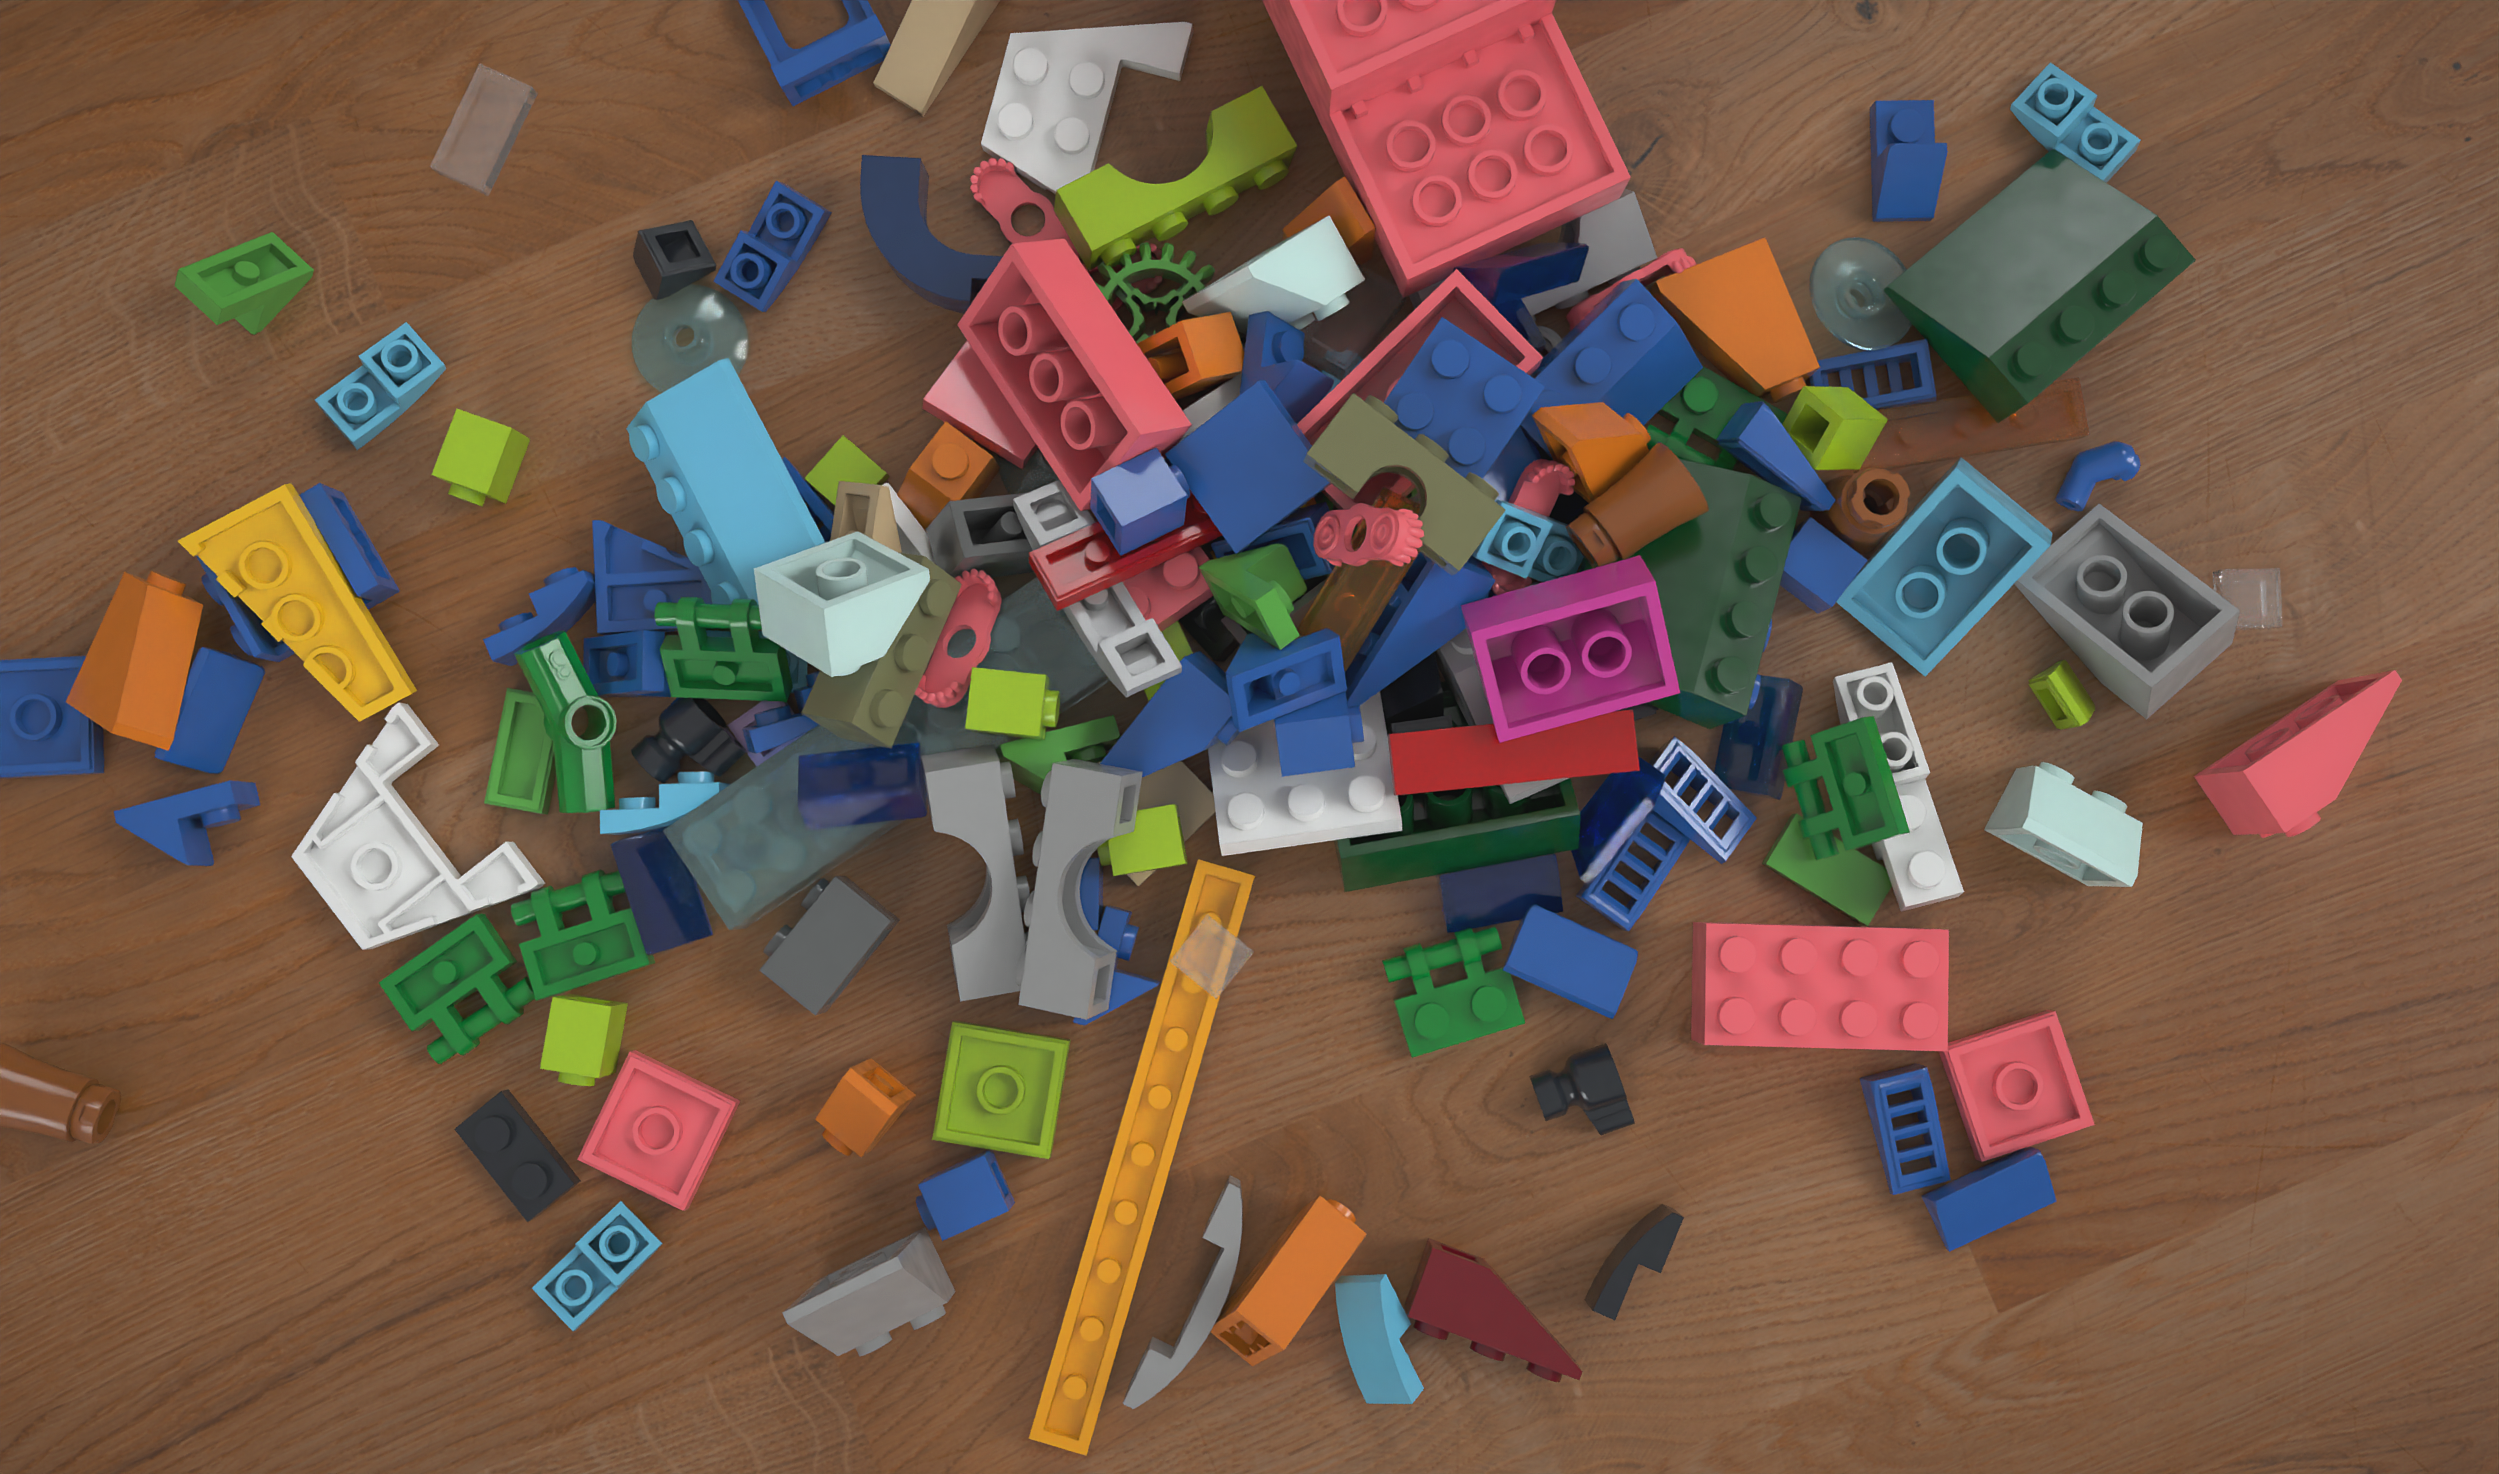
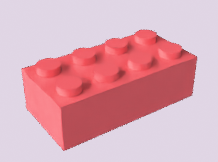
(1069, 366)
(1381, 370)
(1820, 986)

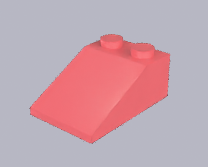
(2300, 760)

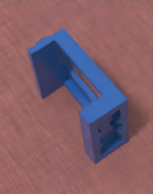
(825, 61)
(352, 551)

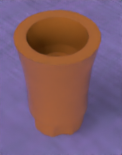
(1638, 509)
(1851, 519)
(53, 1100)

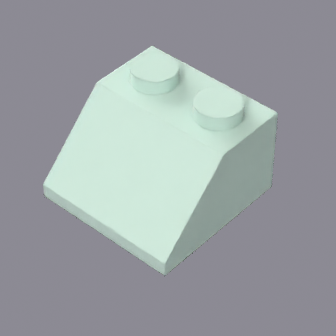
(1288, 280)
(839, 601)
(2067, 827)

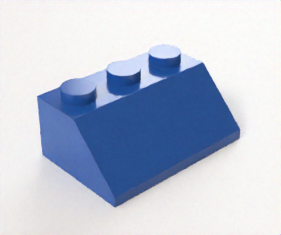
(1618, 355)

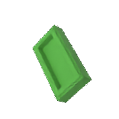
(523, 757)
(1844, 881)

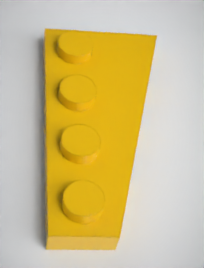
(293, 583)

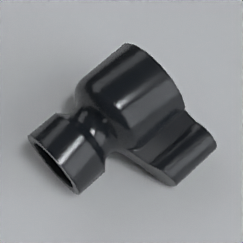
(692, 730)
(1586, 1082)

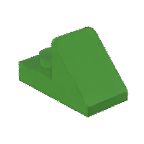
(245, 282)
(1258, 591)
(1034, 757)

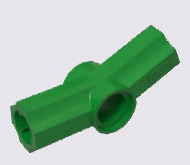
(561, 688)

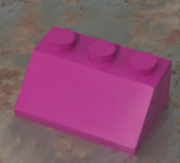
(1571, 648)

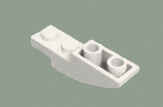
(1920, 860)

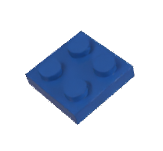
(1463, 398)

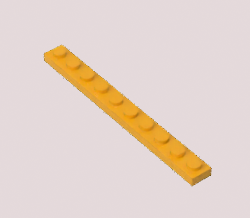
(1135, 1176)

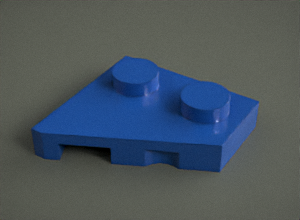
(635, 577)

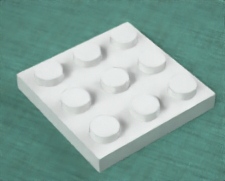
(1269, 811)

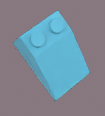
(1945, 566)

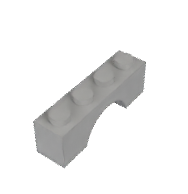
(1616, 248)
(968, 802)
(1065, 961)

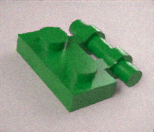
(1703, 409)
(721, 666)
(1857, 784)
(585, 952)
(449, 973)
(1459, 1009)

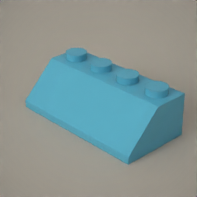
(721, 480)

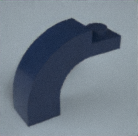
(896, 215)

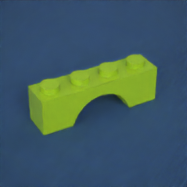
(1114, 214)

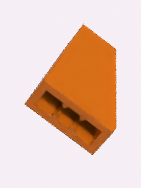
(1742, 320)
(140, 660)
(1289, 1281)

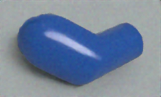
(2094, 465)

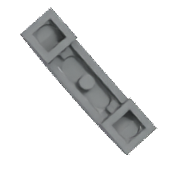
(1108, 622)
(1164, 1362)

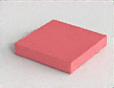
(976, 407)
(2016, 1085)
(658, 1130)

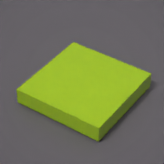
(1001, 1089)

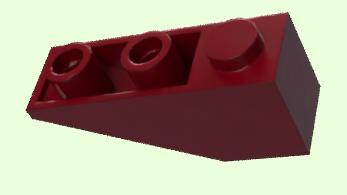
(1468, 1298)

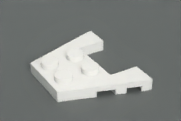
(1061, 89)
(382, 864)

